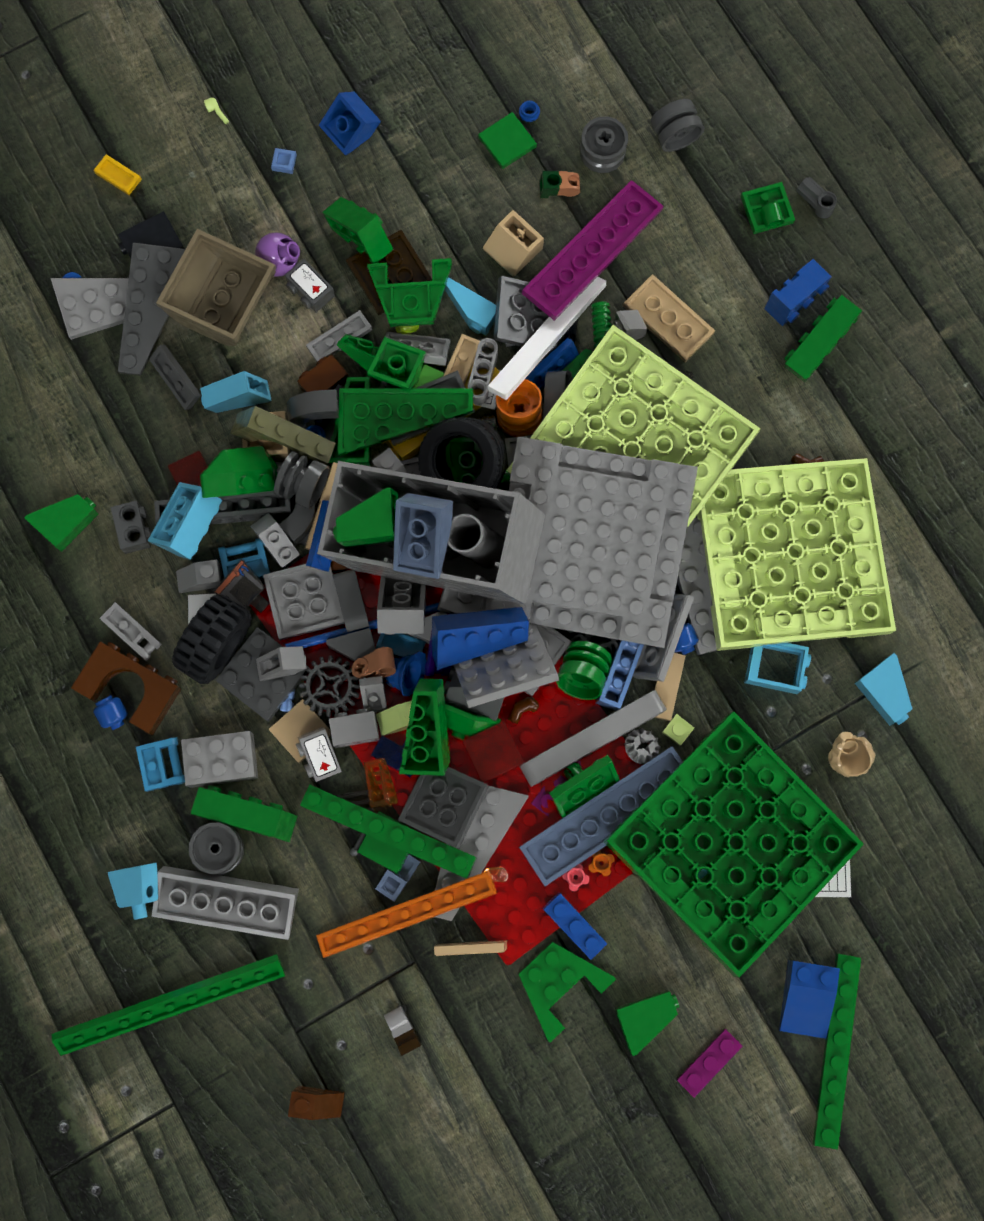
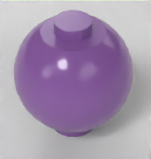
(278, 250)

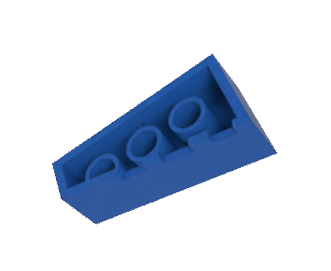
(475, 634)

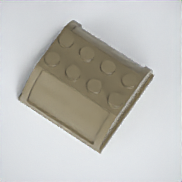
(215, 288)

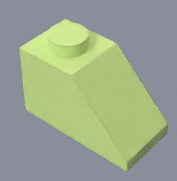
(394, 718)

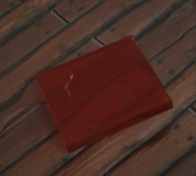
(188, 469)

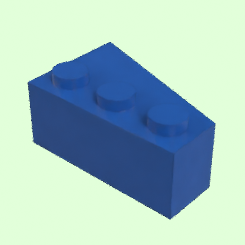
(798, 293)

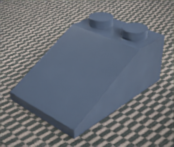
(421, 534)

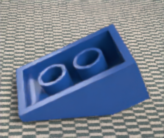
(808, 998)

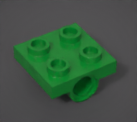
(767, 208)

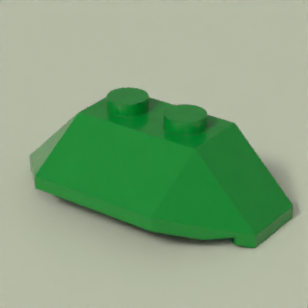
(239, 473)
(466, 724)

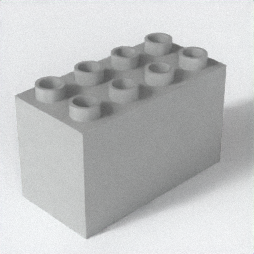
(489, 541)

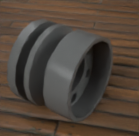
(299, 480)

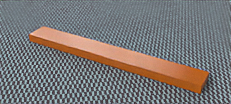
(406, 914)

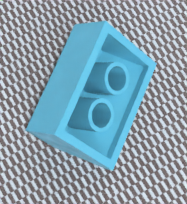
(184, 520)

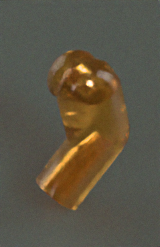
(498, 874)

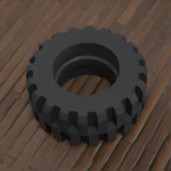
(211, 639)

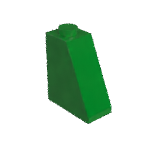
(63, 520)
(369, 521)
(646, 1019)

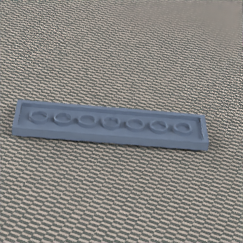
(587, 827)

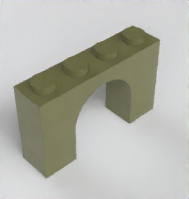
(262, 425)

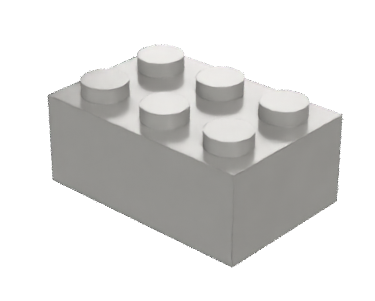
(401, 607)
(219, 759)

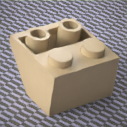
(513, 243)

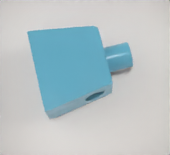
(135, 887)

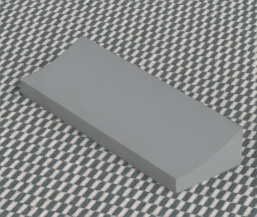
(225, 902)

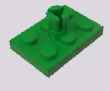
(583, 785)

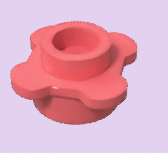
(582, 878)

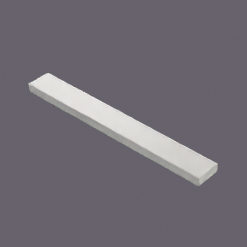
(542, 342)

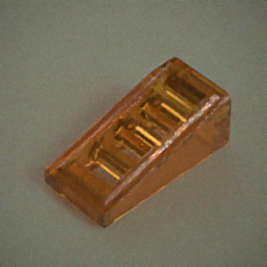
(372, 784)

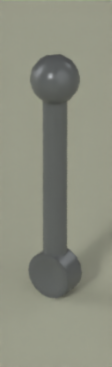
(354, 850)

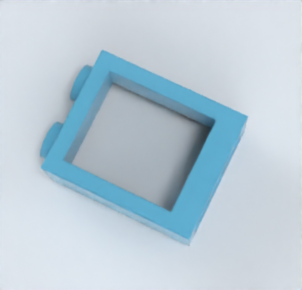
(799, 680)

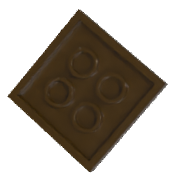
(402, 264)

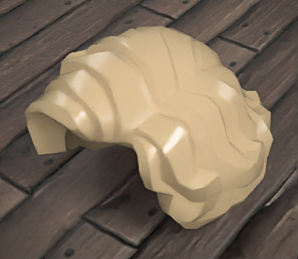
(851, 755)

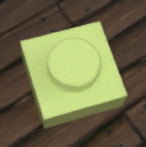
(678, 730)

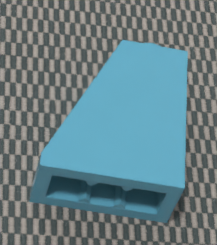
(235, 392)
(887, 690)

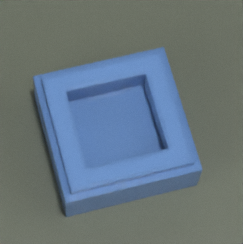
(283, 160)

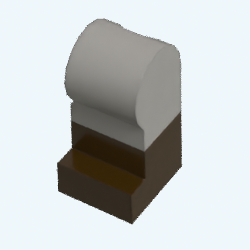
(402, 1031)

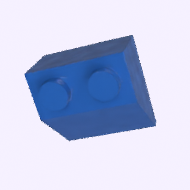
(349, 122)

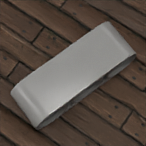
(484, 361)

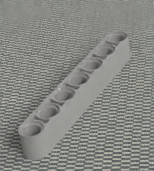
(593, 738)

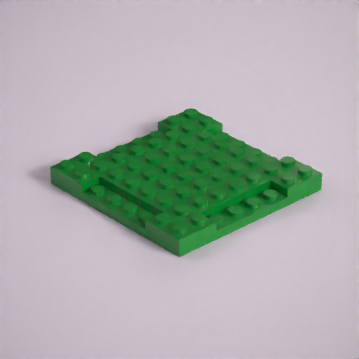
(752, 830)

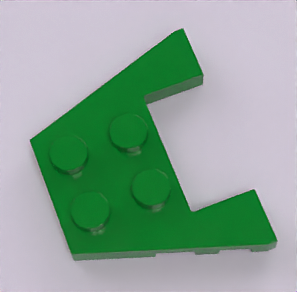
(413, 301)
(554, 975)

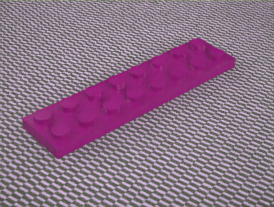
(592, 250)

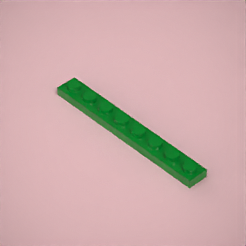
(388, 831)
(837, 1055)

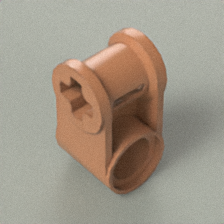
(375, 664)

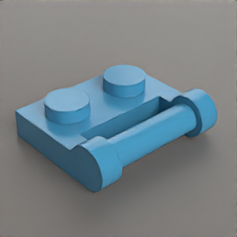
(257, 562)
(153, 765)

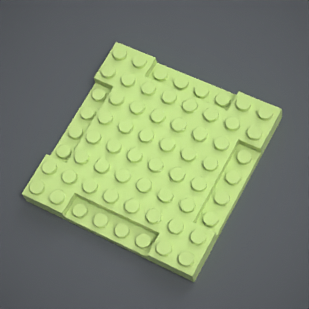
(648, 410)
(795, 555)

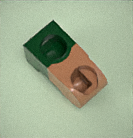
(559, 183)

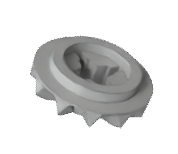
(633, 741)

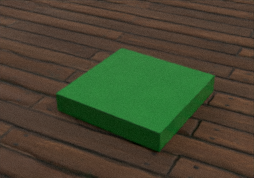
(507, 140)
(383, 853)

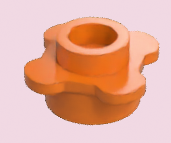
(605, 868)

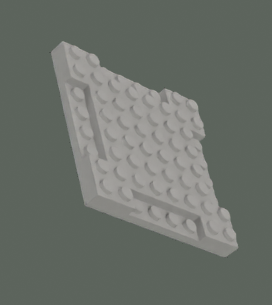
(605, 541)

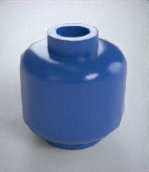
(687, 639)
(110, 712)

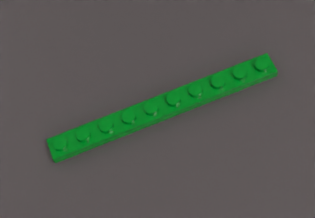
(168, 1005)

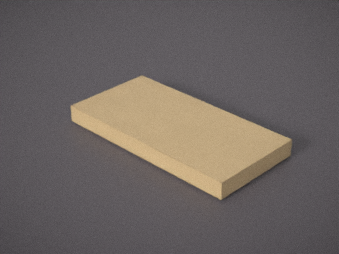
(669, 318)

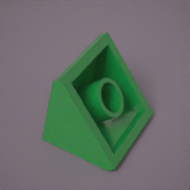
(397, 364)

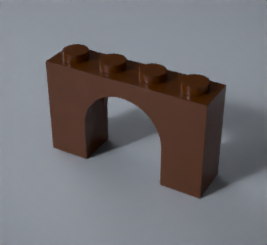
(107, 663)

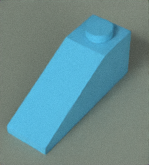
(474, 309)

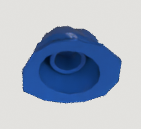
(408, 672)

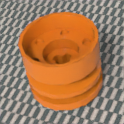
(521, 411)

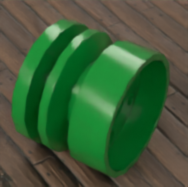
(584, 670)

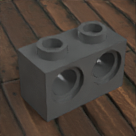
(126, 529)

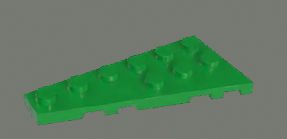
(382, 414)

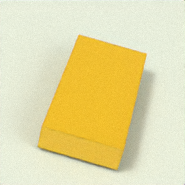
(117, 174)

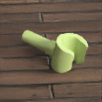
(211, 105)

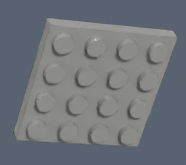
(507, 671)

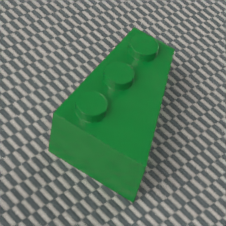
(359, 226)

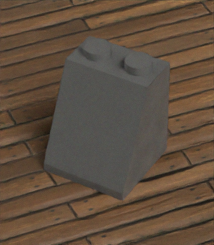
(456, 699)

